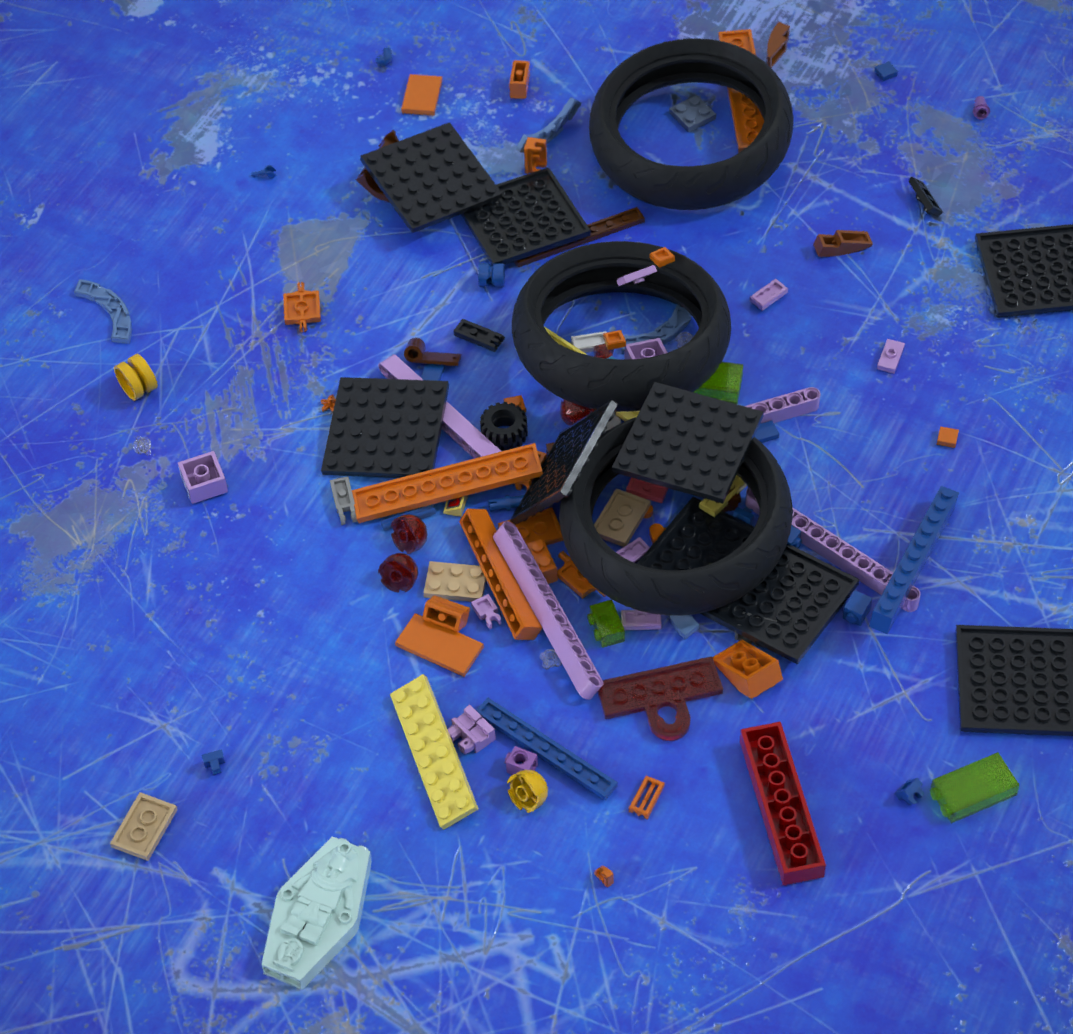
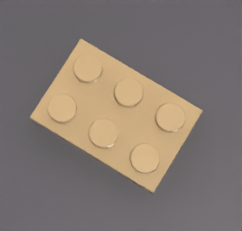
(621, 517)
(454, 581)
(143, 826)

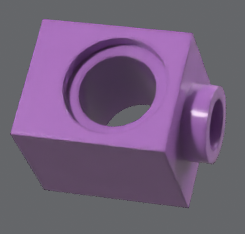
(520, 755)

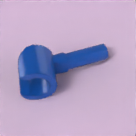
(268, 170)

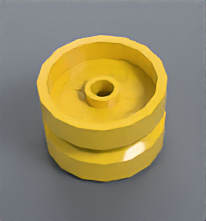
(135, 377)

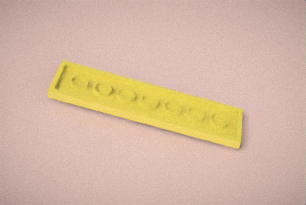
(434, 752)

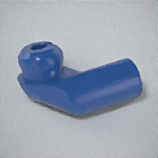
(384, 60)

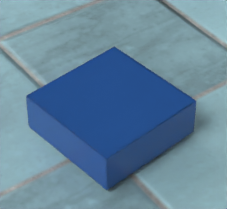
(886, 71)

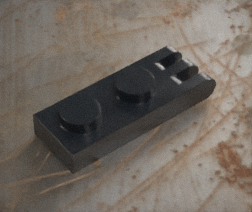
(925, 197)
(478, 335)

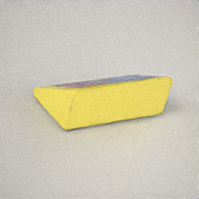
(455, 506)

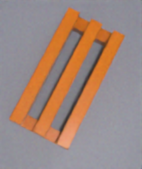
(640, 811)

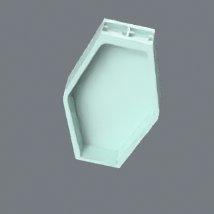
(317, 912)

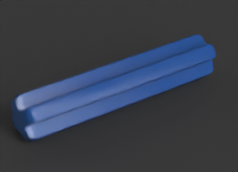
(421, 512)

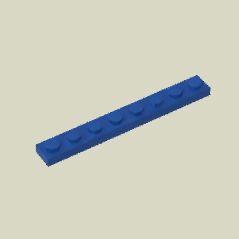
(547, 749)

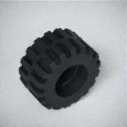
(504, 415)

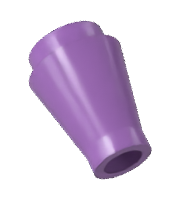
(981, 109)

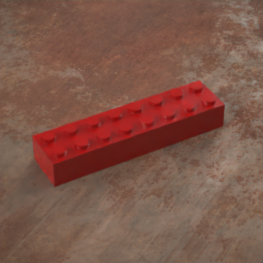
(782, 803)

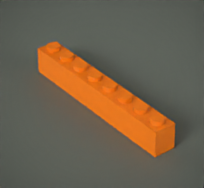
(508, 594)

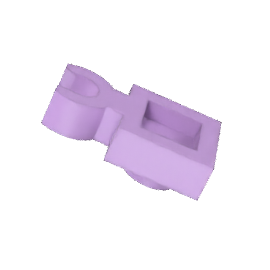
(486, 608)

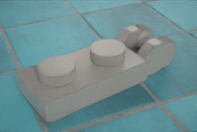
(343, 498)

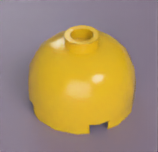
(527, 790)

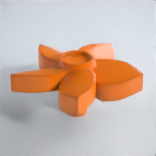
(330, 403)

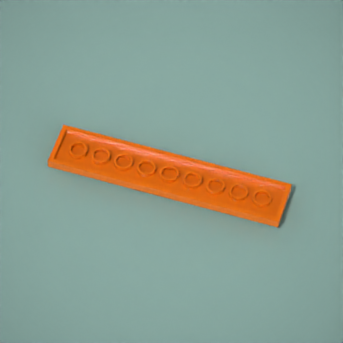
(745, 114)
(447, 483)

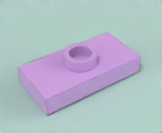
(637, 276)
(768, 294)
(890, 356)
(634, 550)
(640, 620)

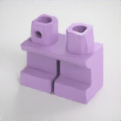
(473, 730)

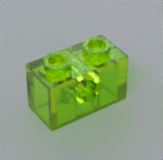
(606, 623)

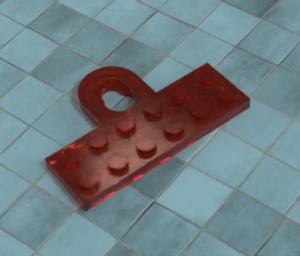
(660, 688)

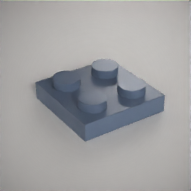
(692, 113)

